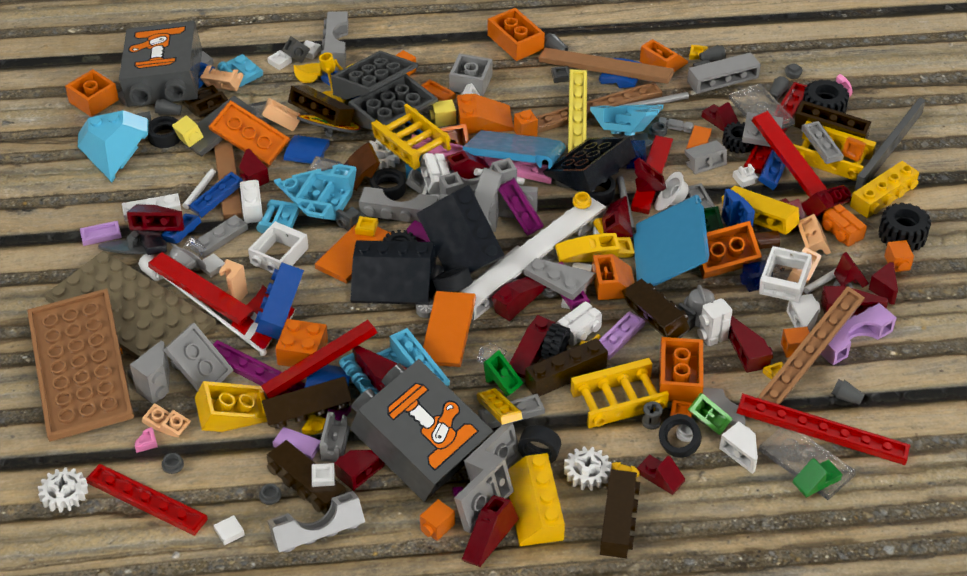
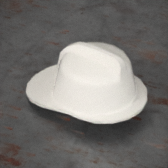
(675, 192)

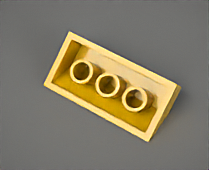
(536, 501)

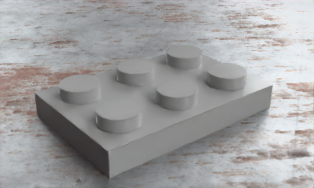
(197, 357)

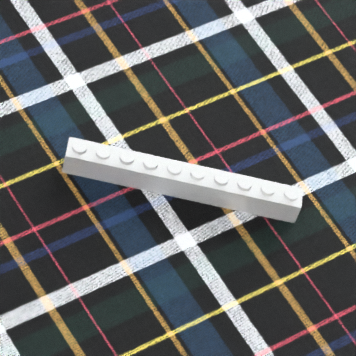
(571, 225)

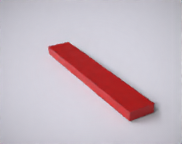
(788, 153)
(657, 159)
(201, 288)
(319, 359)
(147, 499)

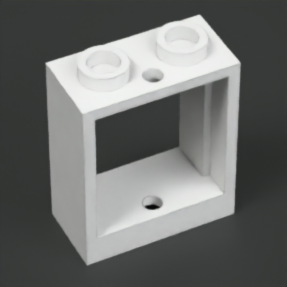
(282, 234)
(782, 288)

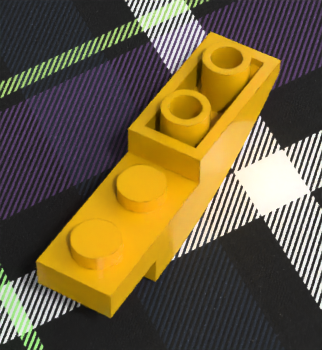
(584, 247)

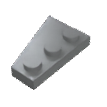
(559, 277)

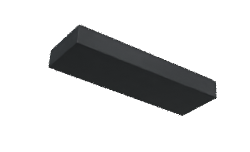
(152, 241)

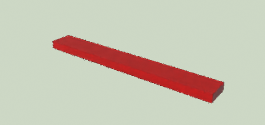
(791, 104)
(823, 429)

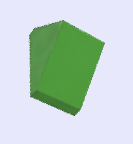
(709, 414)

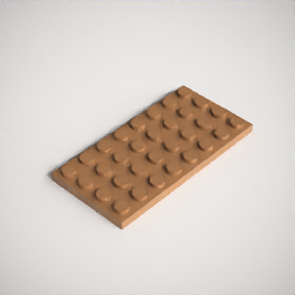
(79, 365)

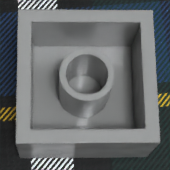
(470, 70)

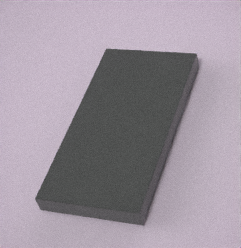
(210, 138)

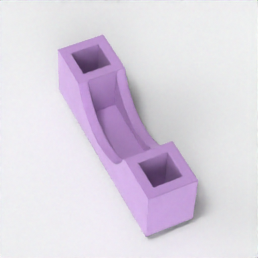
(873, 322)

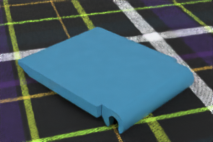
(515, 147)
(671, 242)

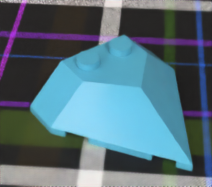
(625, 117)
(112, 140)
(321, 192)

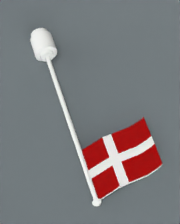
(247, 330)

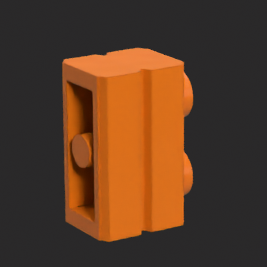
(843, 225)

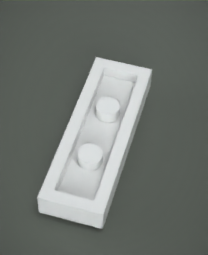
(169, 201)

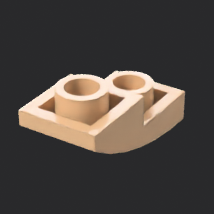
(165, 422)

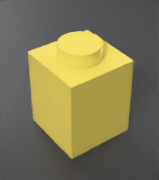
(443, 113)
(187, 131)

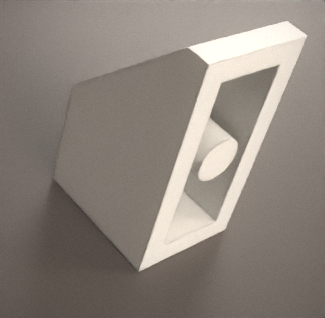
(805, 312)
(740, 445)

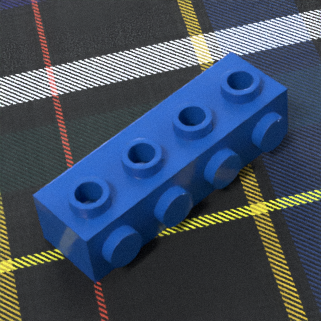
(279, 302)

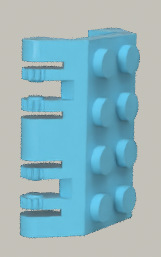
(403, 349)

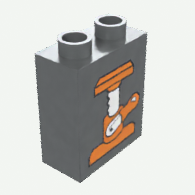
(161, 63)
(418, 427)

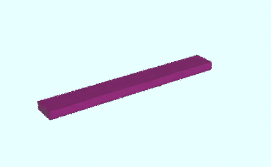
(261, 372)

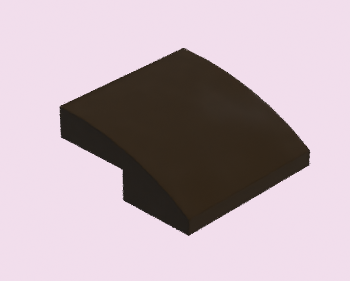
(206, 102)

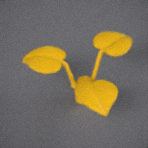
(309, 72)

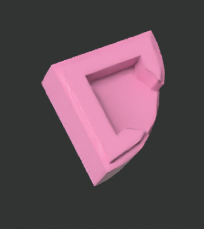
(842, 80)
(146, 441)

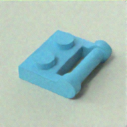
(243, 65)
(286, 214)

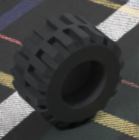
(827, 94)
(905, 223)

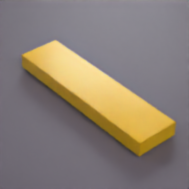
(499, 406)

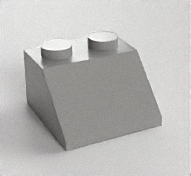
(152, 373)

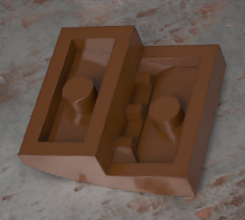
(365, 162)

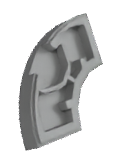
(719, 398)

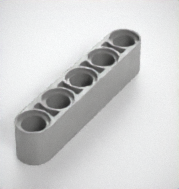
(487, 190)

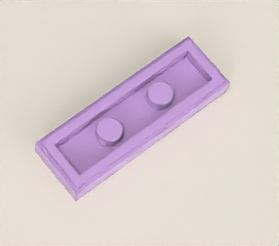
(621, 333)

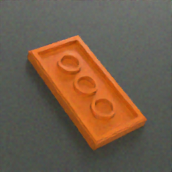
(249, 132)
(339, 258)
(449, 327)

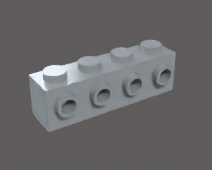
(723, 73)

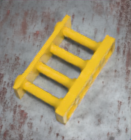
(404, 148)
(843, 167)
(612, 377)

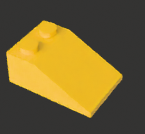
(229, 406)

